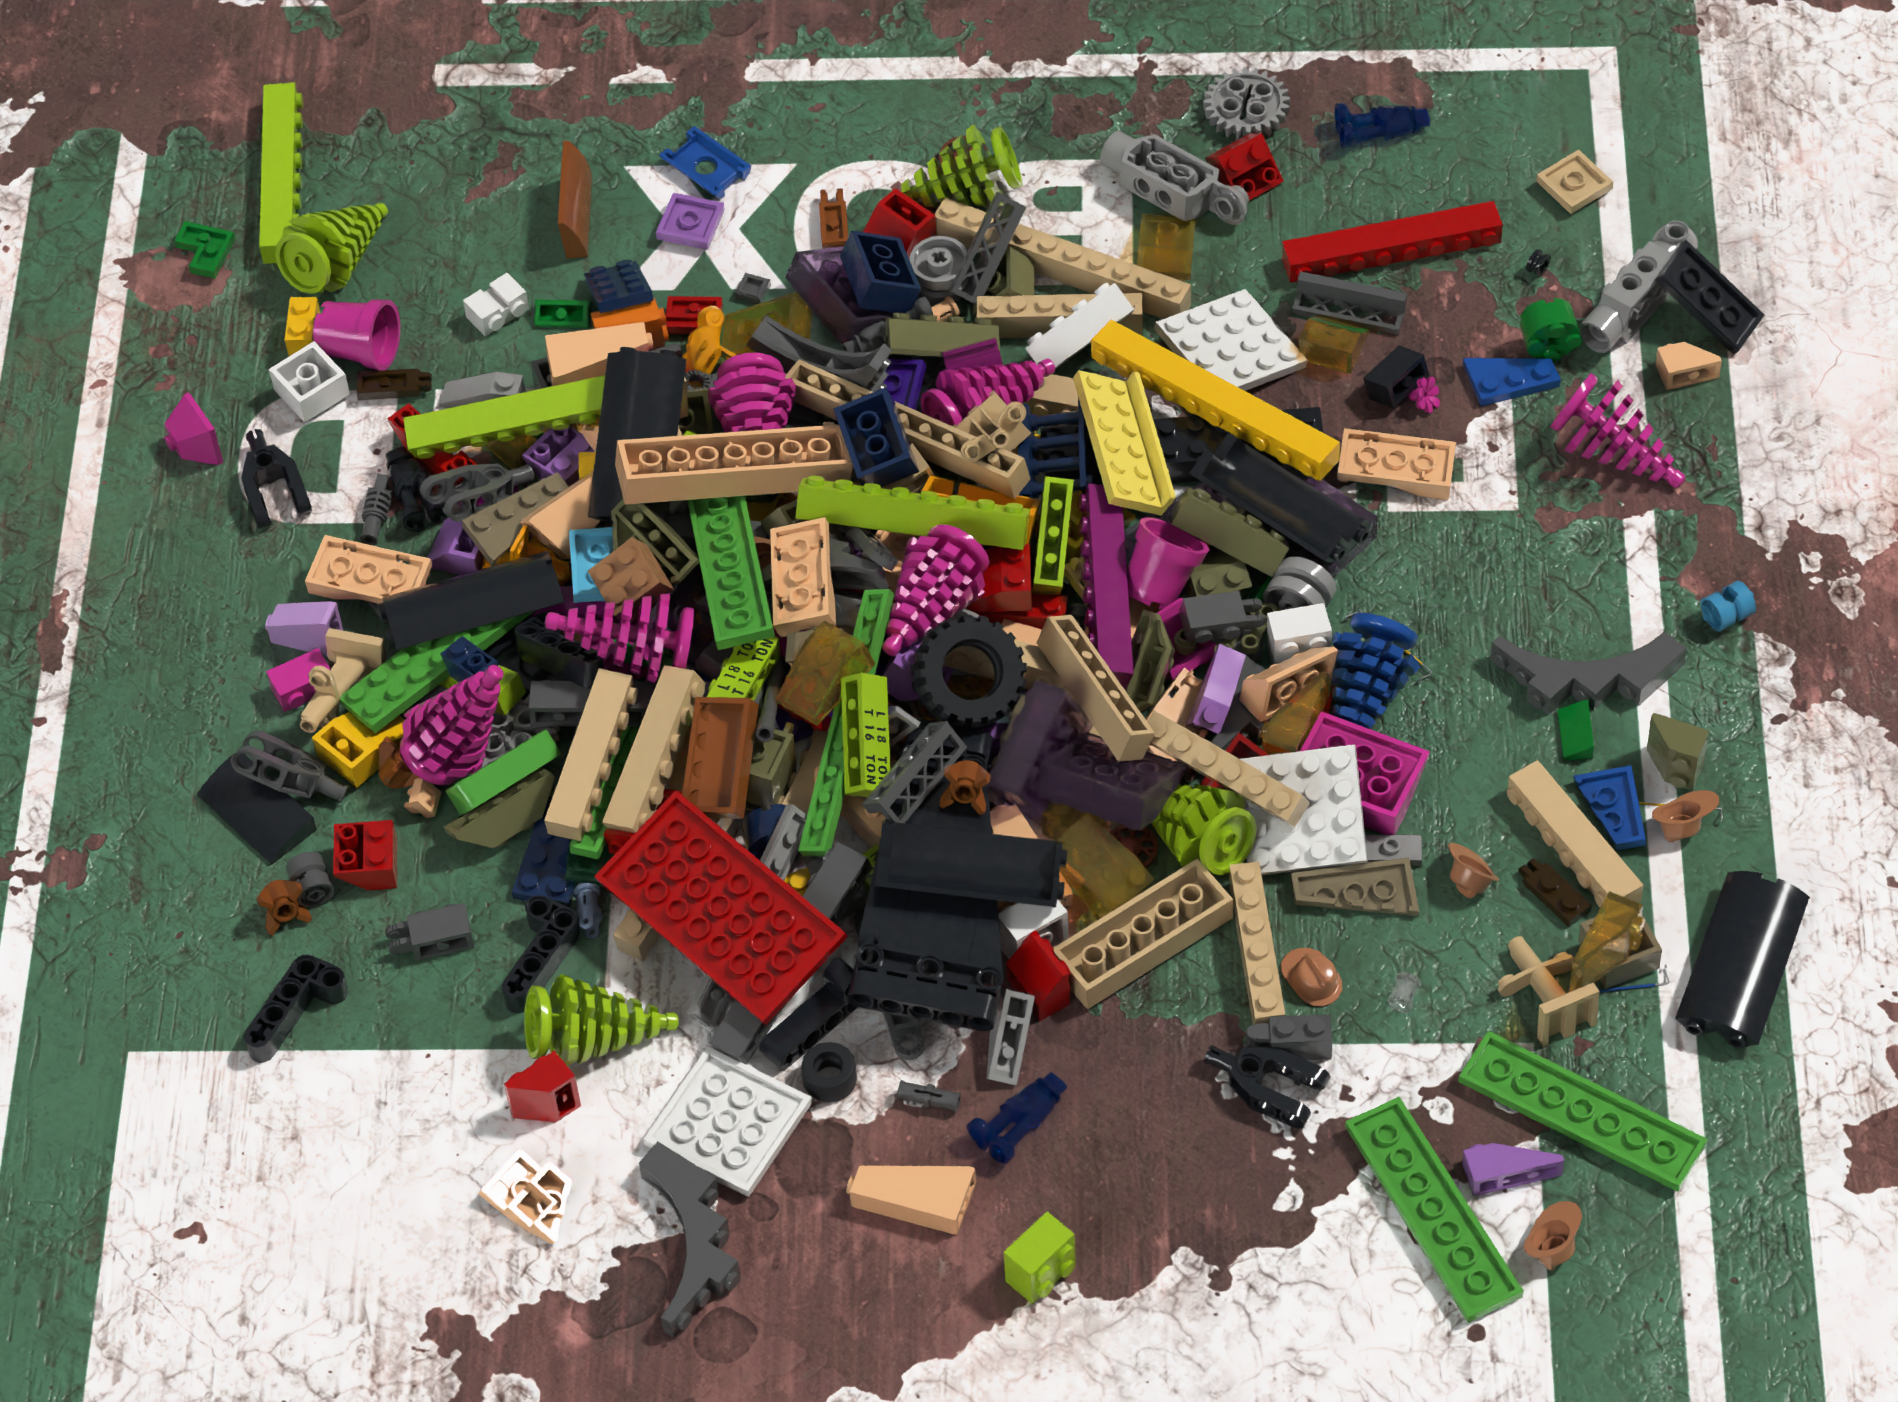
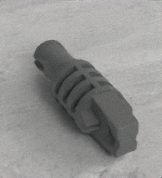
(375, 510)

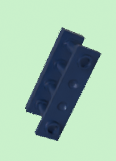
(1032, 445)

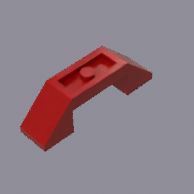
(440, 461)

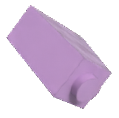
(303, 625)

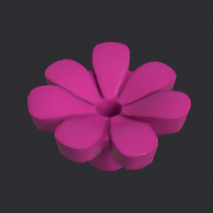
(1426, 394)

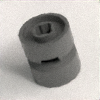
(312, 874)

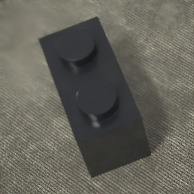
(1396, 376)

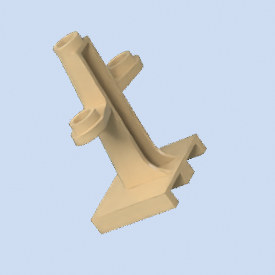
(994, 427)
(350, 660)
(1559, 1010)

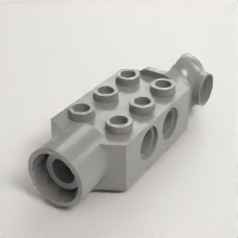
(1172, 178)
(1634, 292)

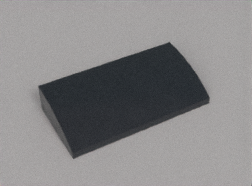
(258, 813)

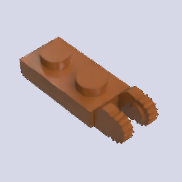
(833, 220)

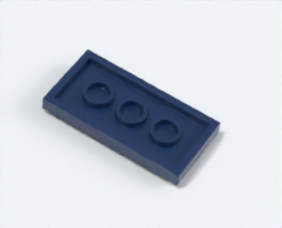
(618, 286)
(544, 867)

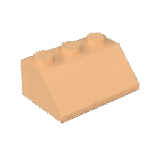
(1280, 682)

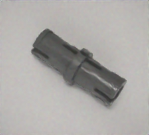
(928, 1096)

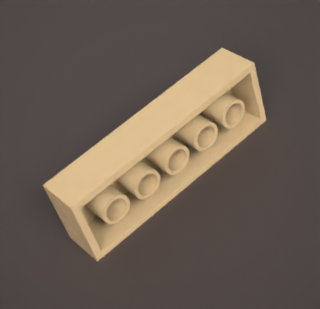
(1144, 932)

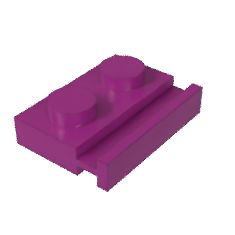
(973, 355)

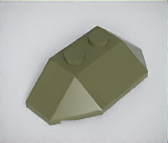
(648, 527)
(1151, 661)
(505, 813)

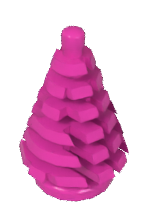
(965, 388)
(752, 393)
(1621, 437)
(934, 584)
(640, 634)
(452, 730)

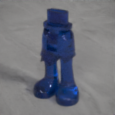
(1387, 122)
(1026, 1109)

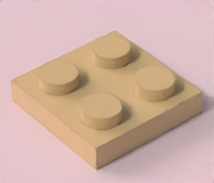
(1574, 181)

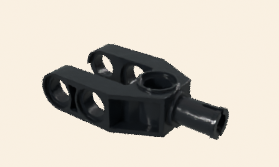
(265, 466)
(1263, 1061)

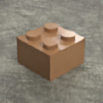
(630, 574)

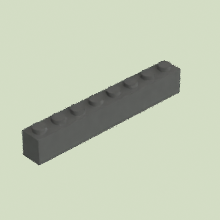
(564, 702)
(831, 894)

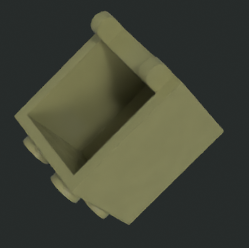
(771, 769)

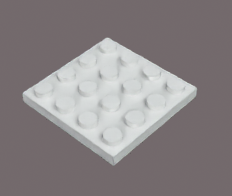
(1232, 341)
(1333, 822)
(729, 1120)

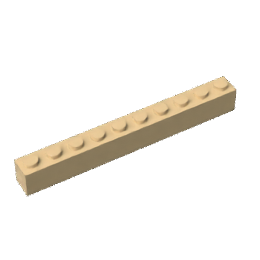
(1071, 262)
(932, 438)

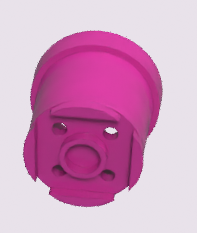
(359, 332)
(1162, 561)

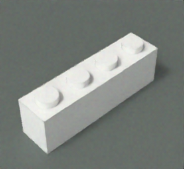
(1076, 331)

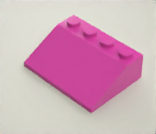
(1386, 769)

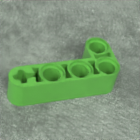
(503, 772)

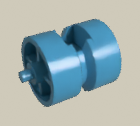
(1725, 607)

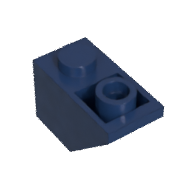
(465, 659)

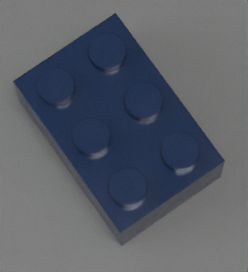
(880, 272)
(876, 439)

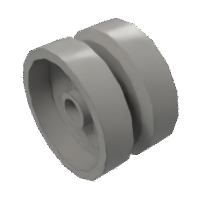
(936, 266)
(1299, 584)

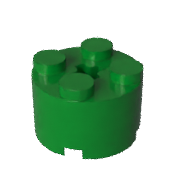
(1550, 329)

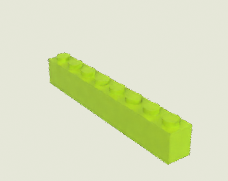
(279, 164)
(504, 417)
(911, 512)

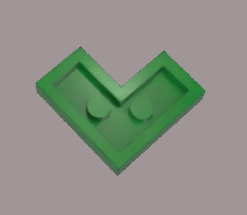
(209, 244)

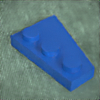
(1509, 378)
(1615, 804)

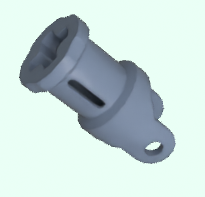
(588, 911)

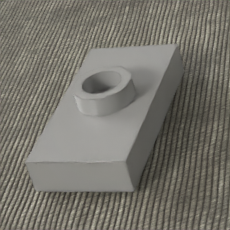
(1394, 847)

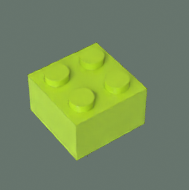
(1040, 1258)

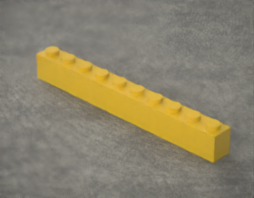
(1216, 400)

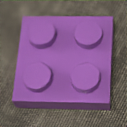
(690, 221)

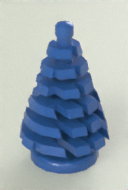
(1371, 667)

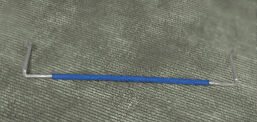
(1633, 987)

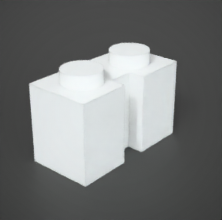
(497, 305)

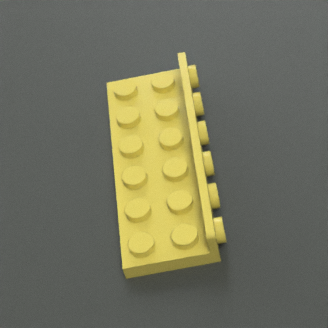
(1125, 442)

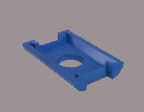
(704, 148)

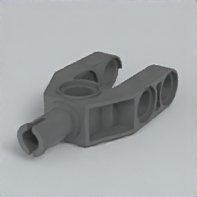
(483, 480)
(298, 777)

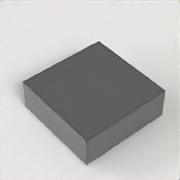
(753, 288)

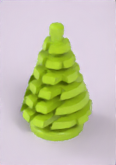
(967, 171)
(327, 246)
(1206, 826)
(587, 1021)

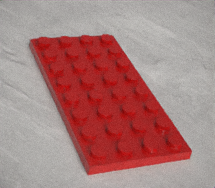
(721, 907)

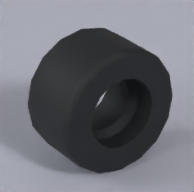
(831, 1088)

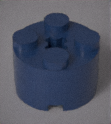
(759, 827)

